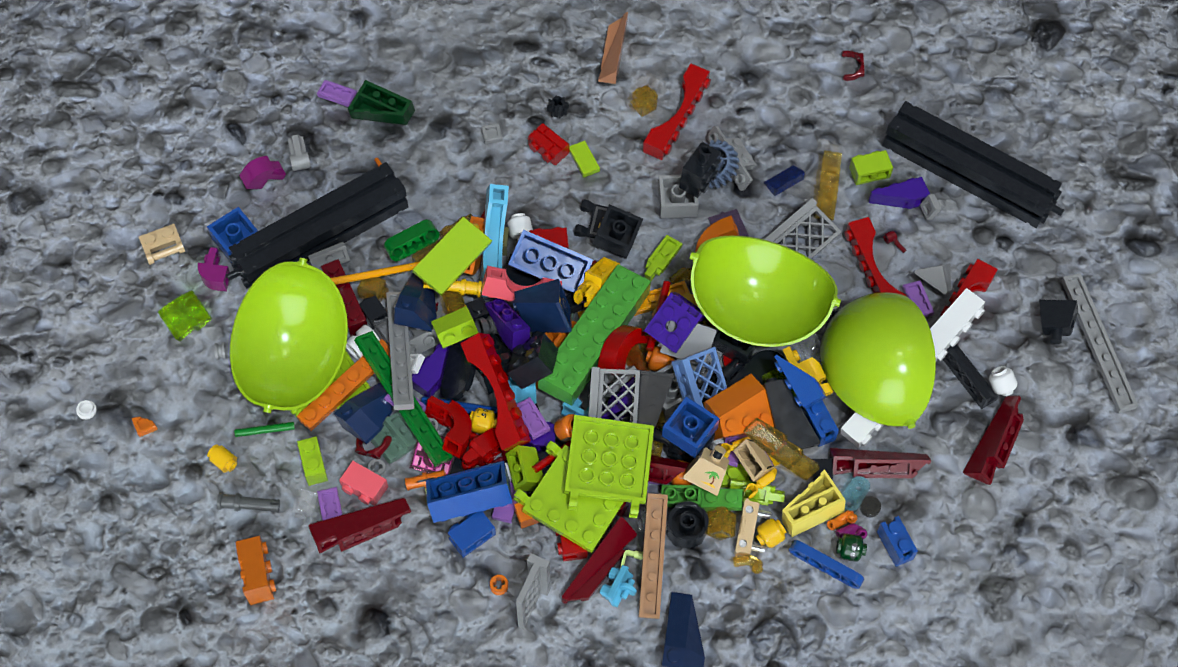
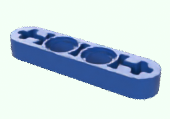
(826, 564)

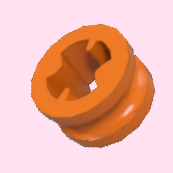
(493, 581)

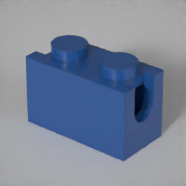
(821, 423)
(471, 533)
(897, 541)

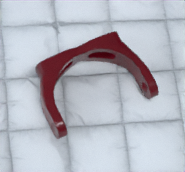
(860, 58)
(374, 453)

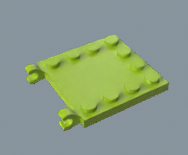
(609, 461)
(550, 505)

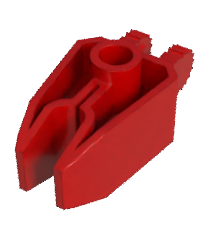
(481, 450)

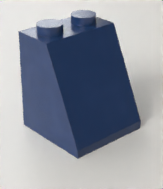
(544, 307)

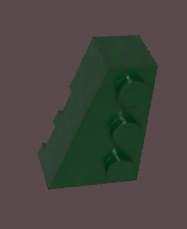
(380, 105)

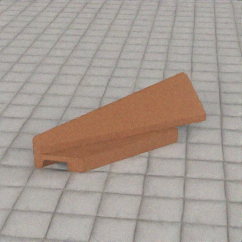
(613, 50)

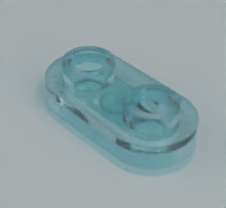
(855, 496)

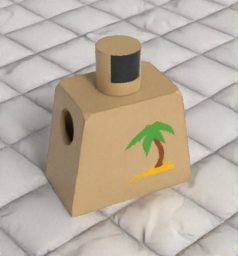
(708, 469)

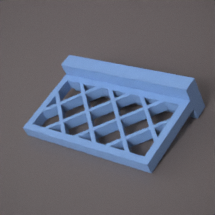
(687, 377)

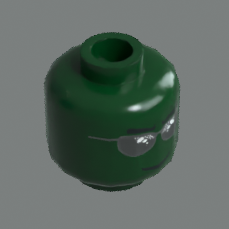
(851, 547)

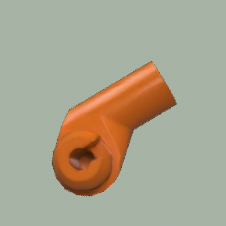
(844, 518)

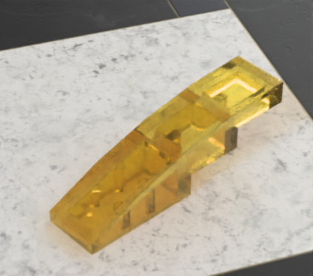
(829, 183)
(779, 448)

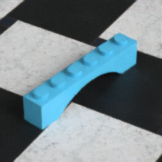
(494, 227)

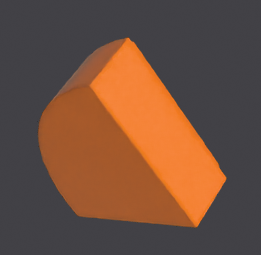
(143, 426)

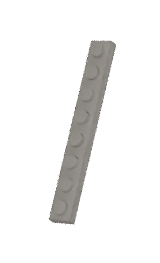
(1100, 344)
(400, 358)

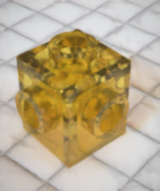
(644, 100)
(721, 523)

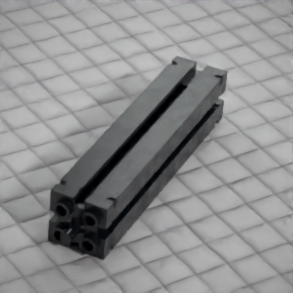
(973, 165)
(320, 224)

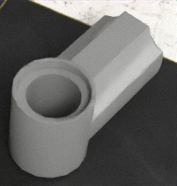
(299, 156)

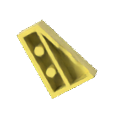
(813, 506)

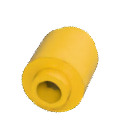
(222, 458)

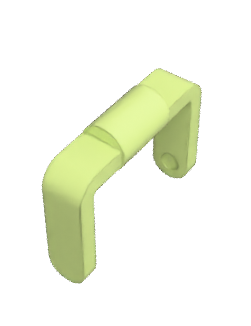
(635, 554)

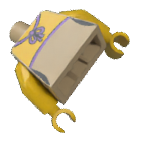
(756, 462)

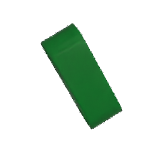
(411, 240)

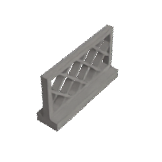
(797, 219)
(597, 392)
(537, 583)

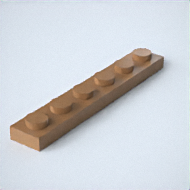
(653, 556)

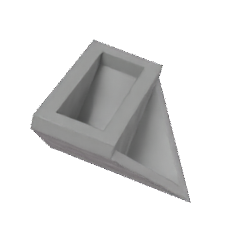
(937, 277)

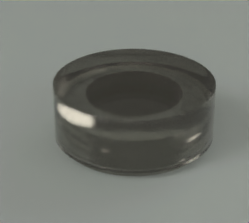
(870, 506)

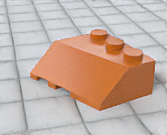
(739, 407)

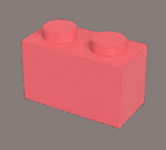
(363, 483)

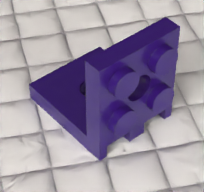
(683, 313)

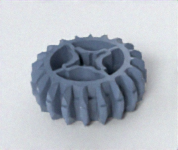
(728, 164)

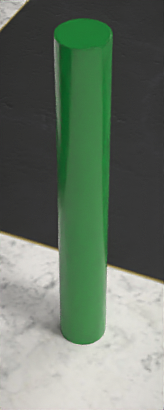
(264, 429)

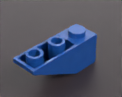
(806, 387)

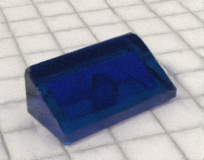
(785, 180)

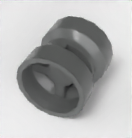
(486, 325)

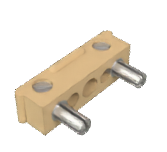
(747, 528)

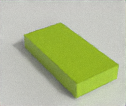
(584, 159)

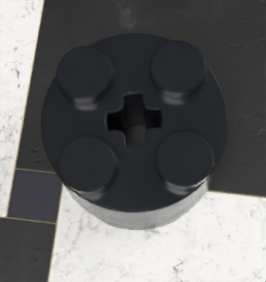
(697, 521)

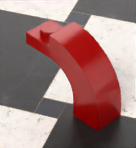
(618, 346)
(457, 421)

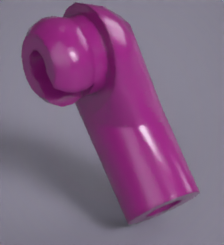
(852, 529)

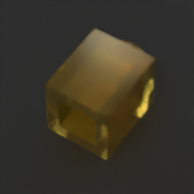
(372, 287)

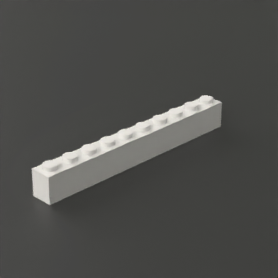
(944, 333)

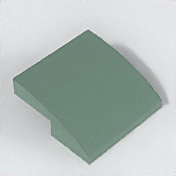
(402, 438)

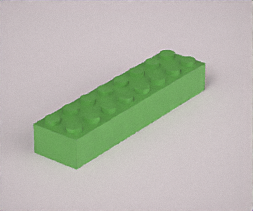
(580, 351)

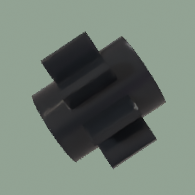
(557, 106)

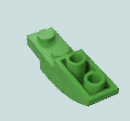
(726, 498)

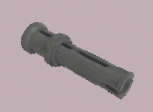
(238, 502)

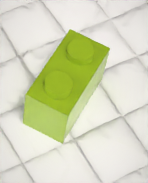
(870, 167)
(454, 327)
(312, 461)
(520, 465)

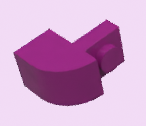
(259, 171)
(212, 273)

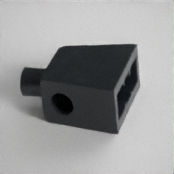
(1058, 318)

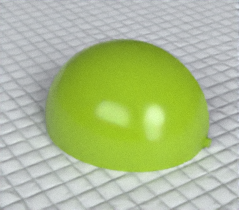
(761, 290)
(288, 337)
(881, 358)

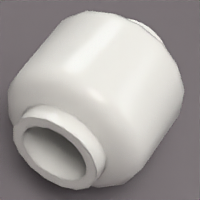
(517, 224)
(1003, 381)

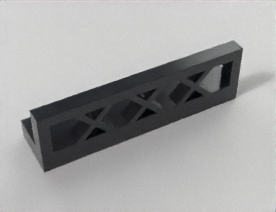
(969, 377)

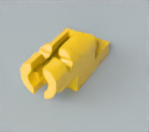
(594, 280)
(809, 366)

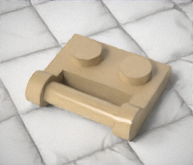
(159, 240)

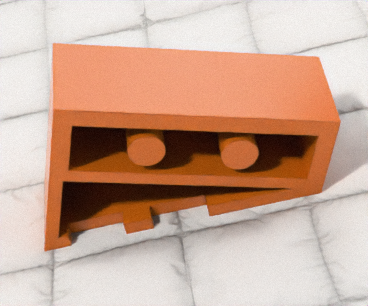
(255, 570)

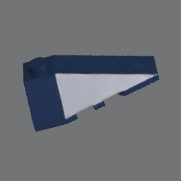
(415, 305)
(365, 413)
(683, 639)

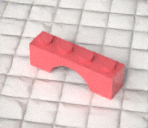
(498, 285)

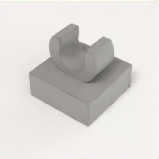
(931, 206)

